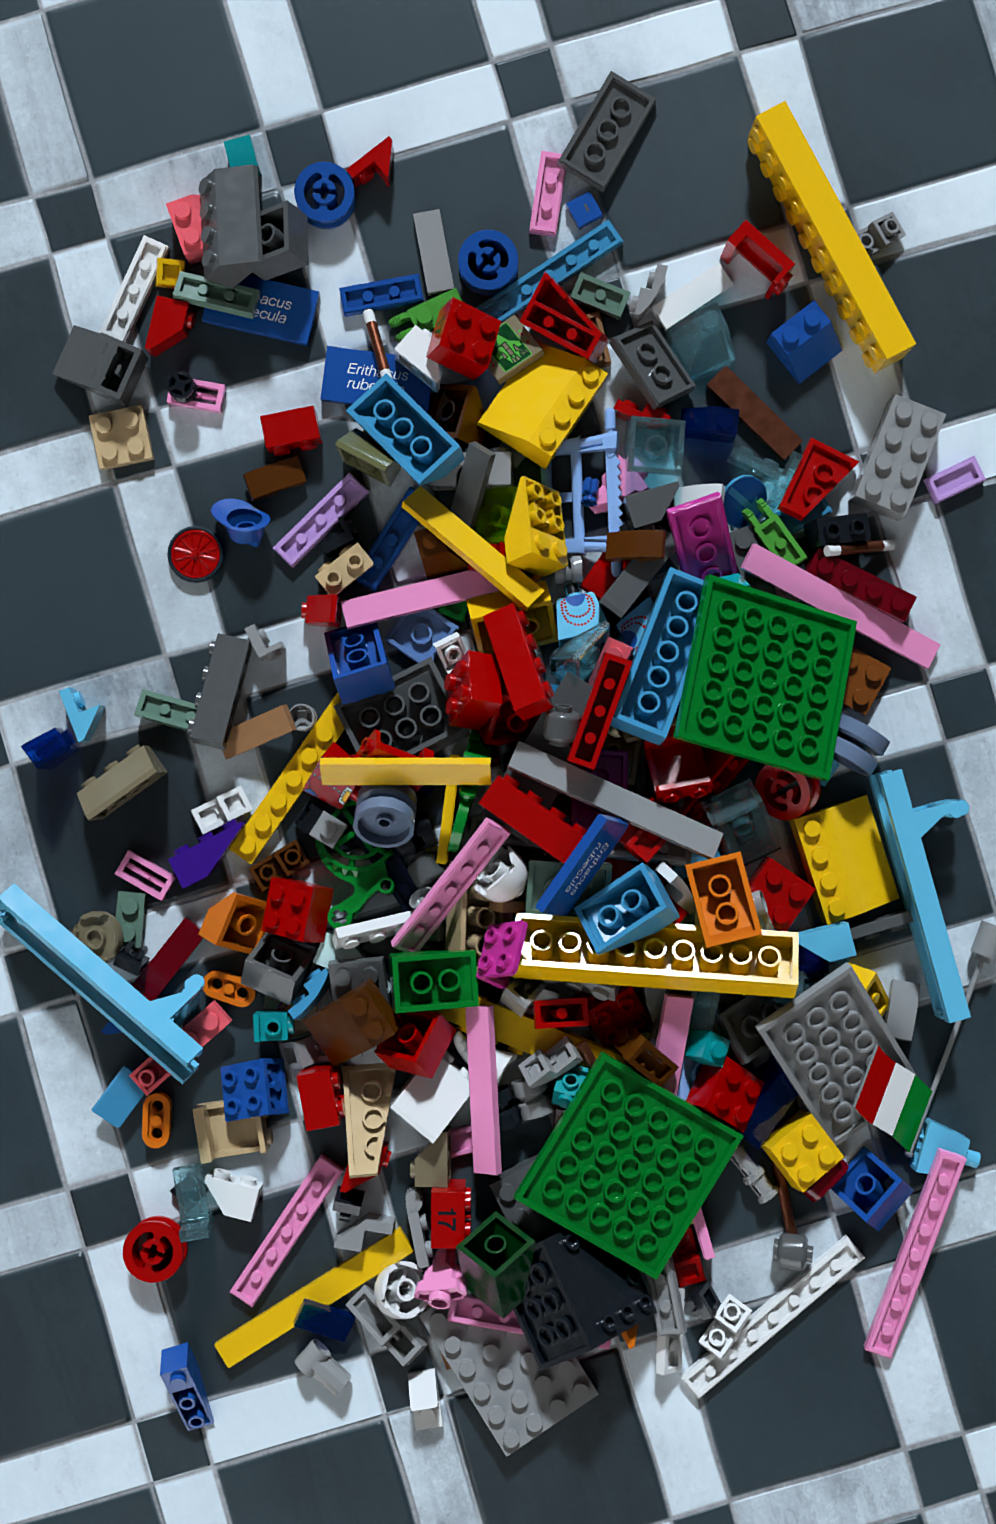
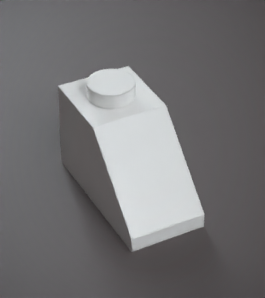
(412, 355)

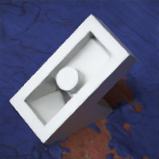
(425, 1399)

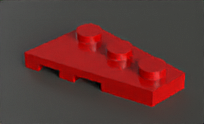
(814, 478)

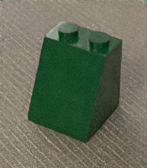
(497, 1263)

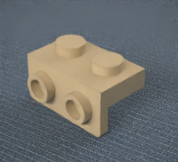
(345, 569)

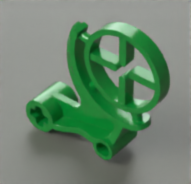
(475, 749)
(366, 880)

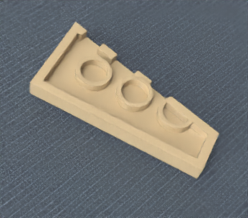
(367, 1107)

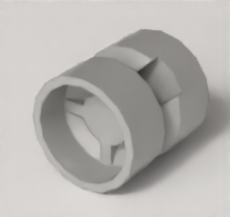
(533, 1101)

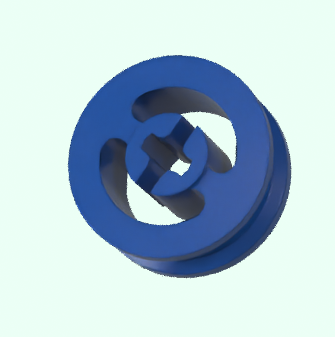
(323, 177)
(474, 249)

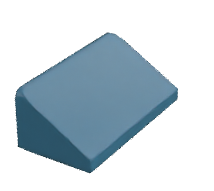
(118, 1098)

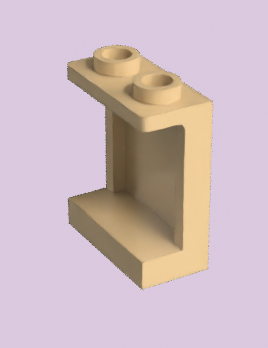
(222, 1138)

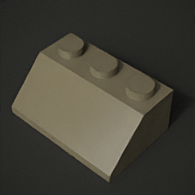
(120, 782)

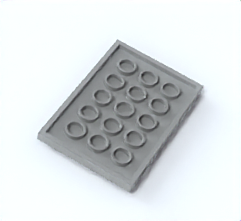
(826, 1046)
(506, 1381)

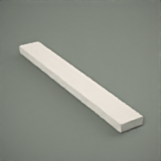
(775, 1314)

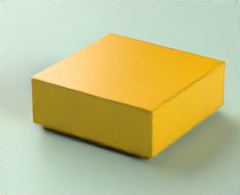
(168, 271)

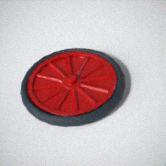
(196, 554)

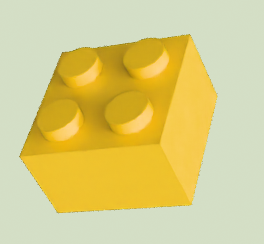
(802, 1150)

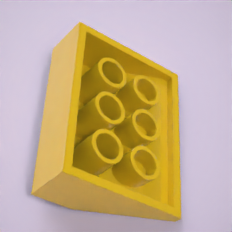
(543, 404)
(844, 859)

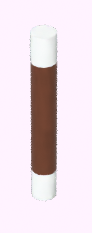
(376, 342)
(861, 547)

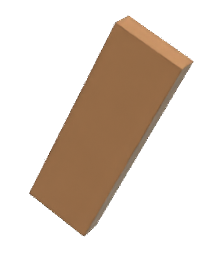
(259, 731)

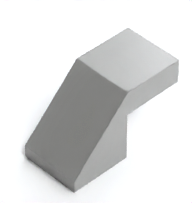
(301, 1052)
(353, 1236)

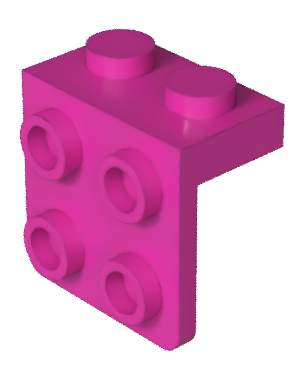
(501, 952)

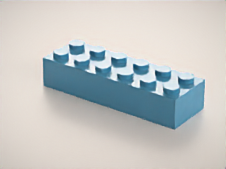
(660, 660)

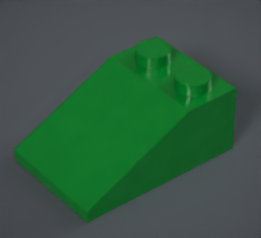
(433, 980)

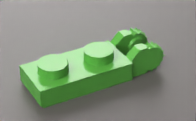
(424, 314)
(774, 534)

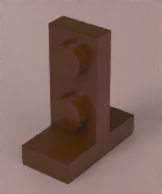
(643, 1054)

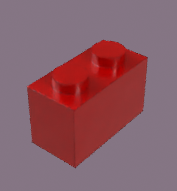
(291, 430)

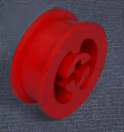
(793, 802)
(145, 1264)

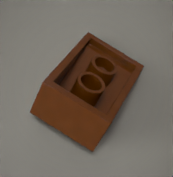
(353, 1023)

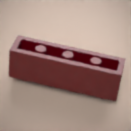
(861, 585)

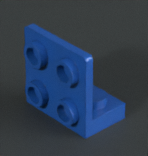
(254, 1089)

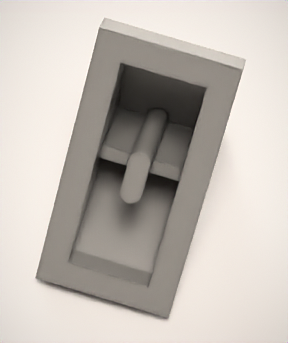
(521, 994)

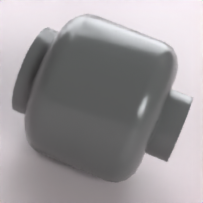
(561, 725)
(424, 869)
(792, 1251)

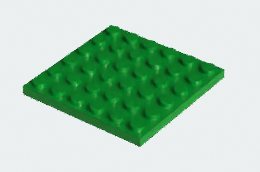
(765, 678)
(628, 1165)

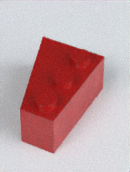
(563, 321)

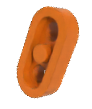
(230, 988)
(157, 1118)

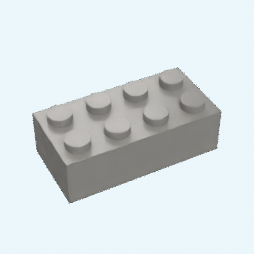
(897, 457)

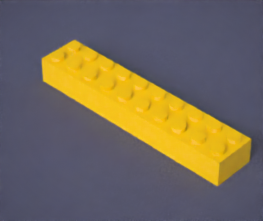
(829, 238)
(670, 959)

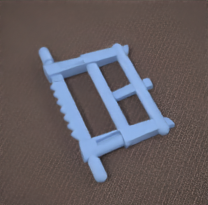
(575, 447)

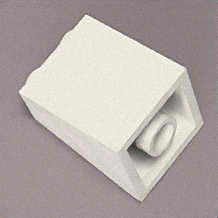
(433, 1102)

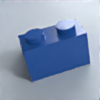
(805, 342)
(872, 1189)

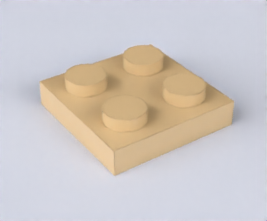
(121, 437)

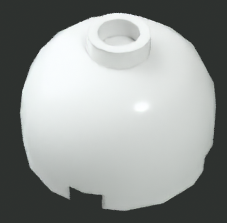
(503, 876)
(396, 1290)

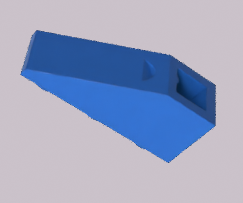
(185, 1385)

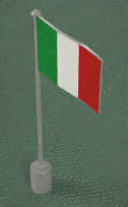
(897, 1097)

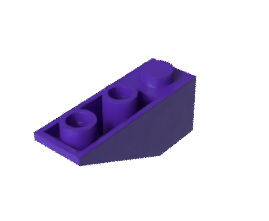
(202, 859)

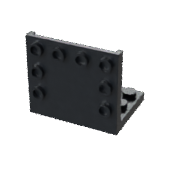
(578, 1299)

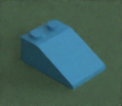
(627, 910)

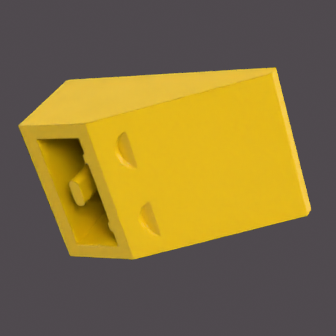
(536, 530)

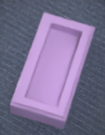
(954, 480)

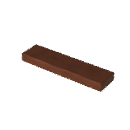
(754, 413)

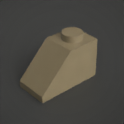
(433, 1162)

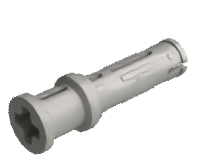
(754, 1175)

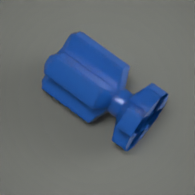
(589, 490)

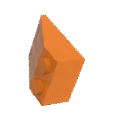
(723, 899)

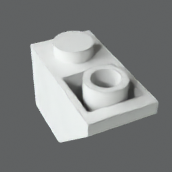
(234, 1194)

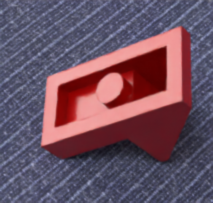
(376, 160)

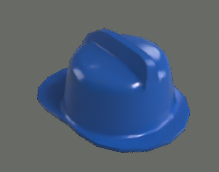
(242, 520)

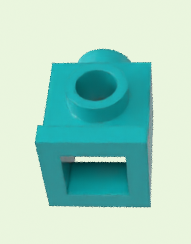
(261, 1023)
(567, 1085)

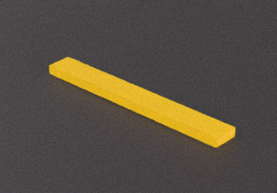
(323, 1290)

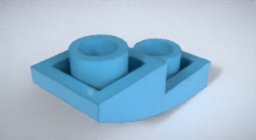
(316, 986)

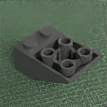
(101, 365)

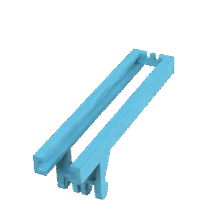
(903, 832)
(147, 1023)

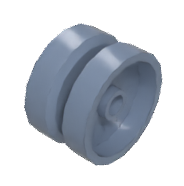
(856, 743)
(385, 814)

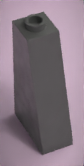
(634, 581)

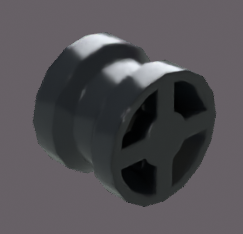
(178, 382)

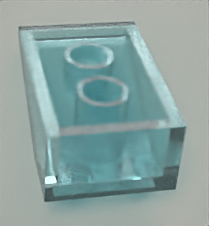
(743, 820)

